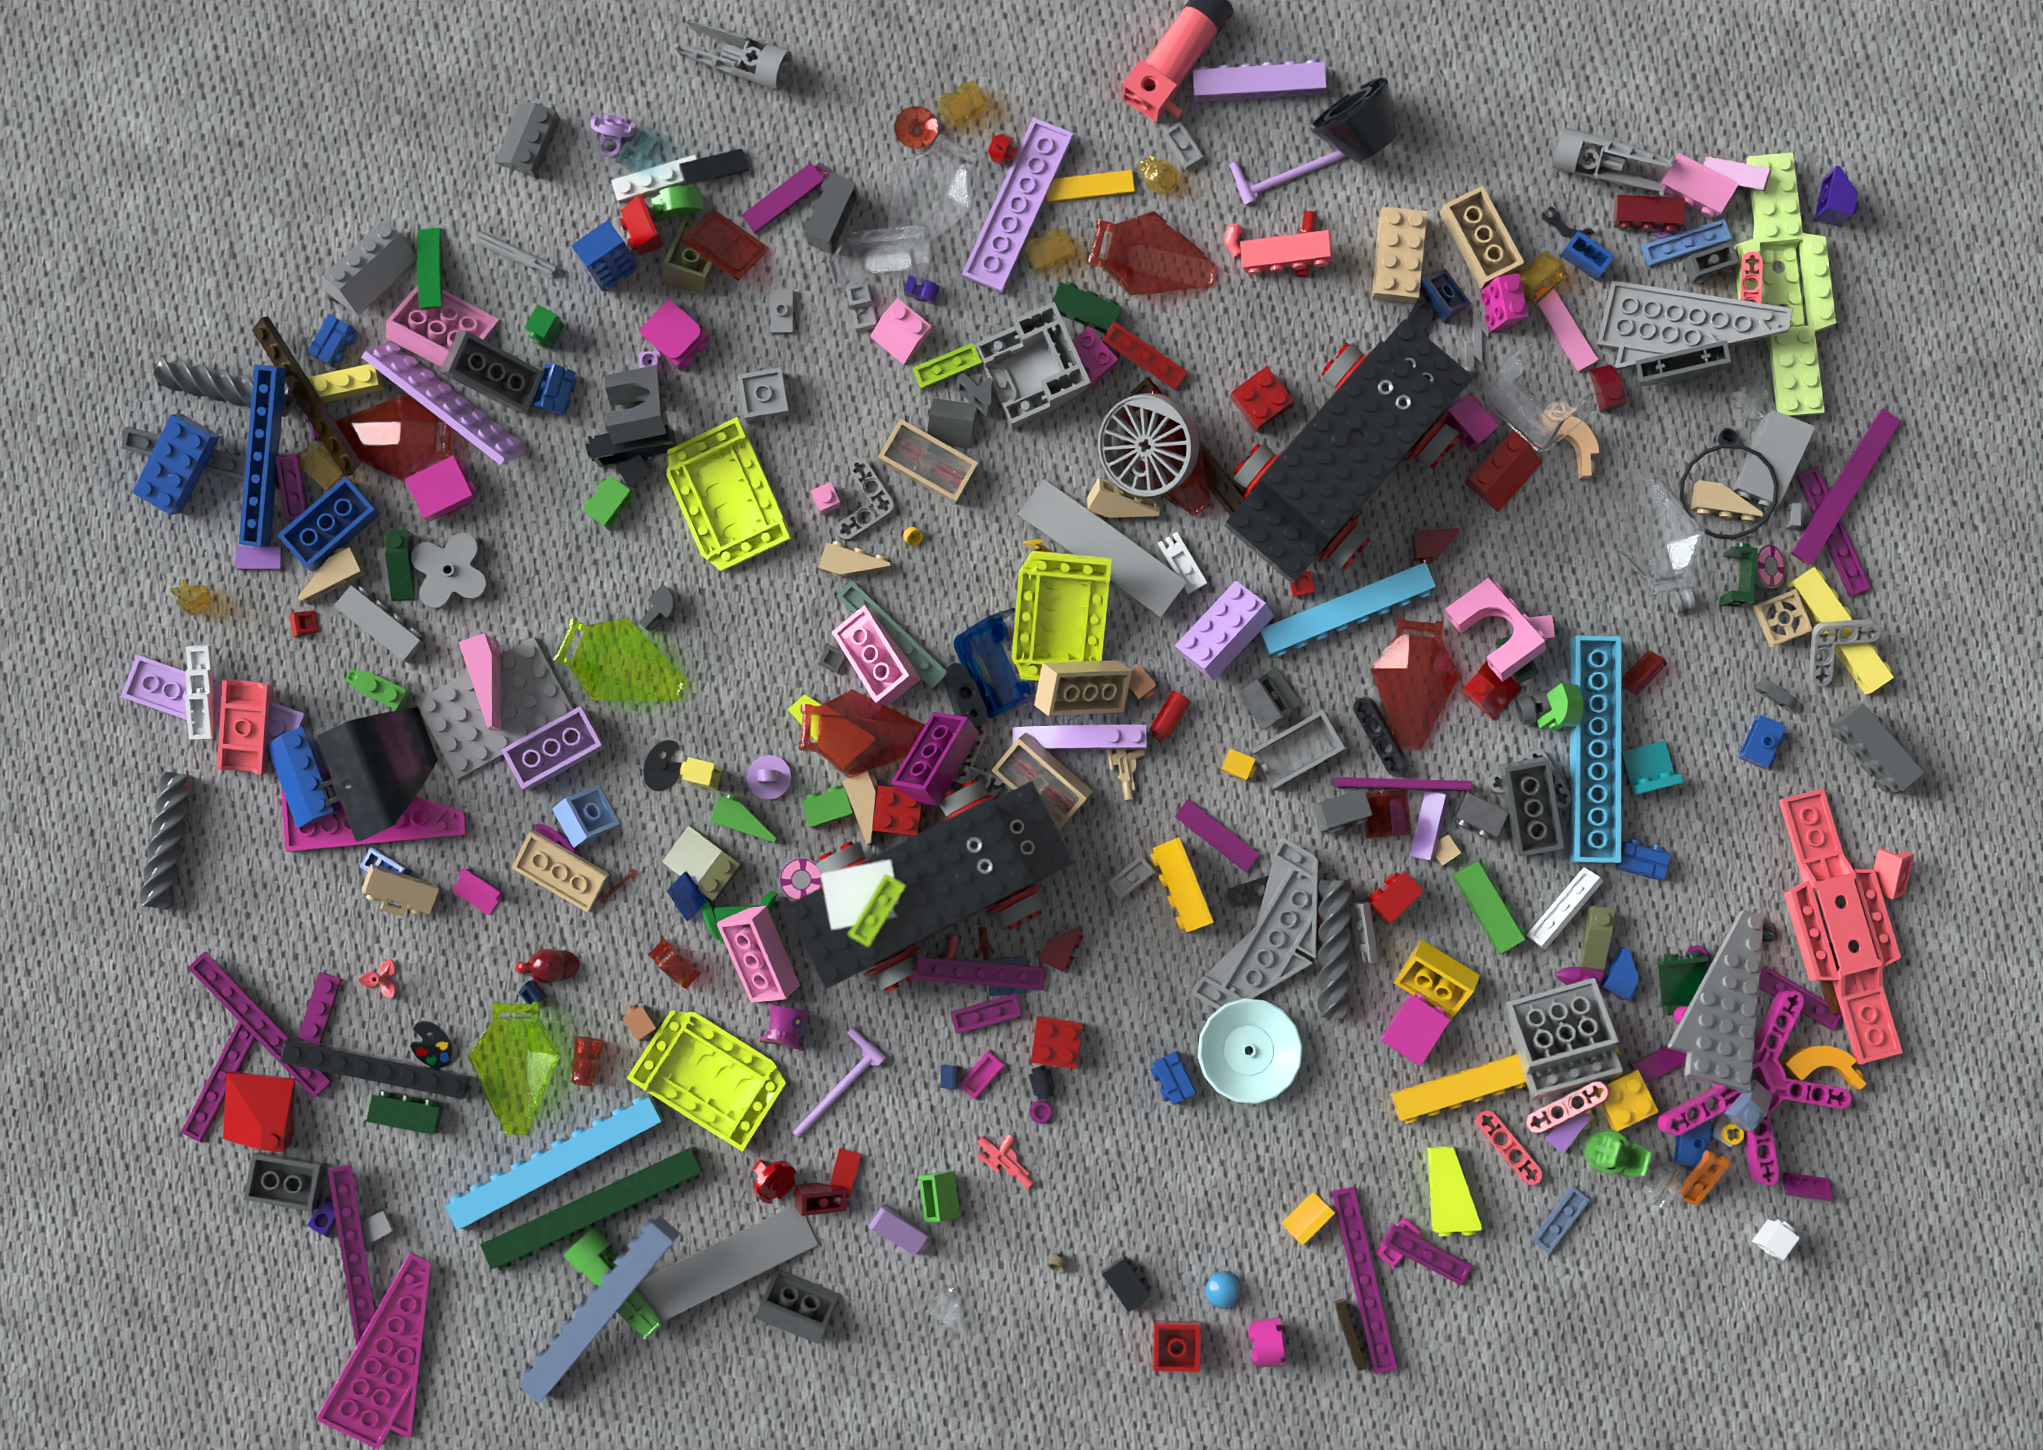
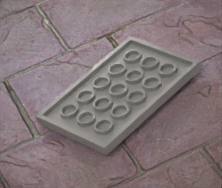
(528, 702)

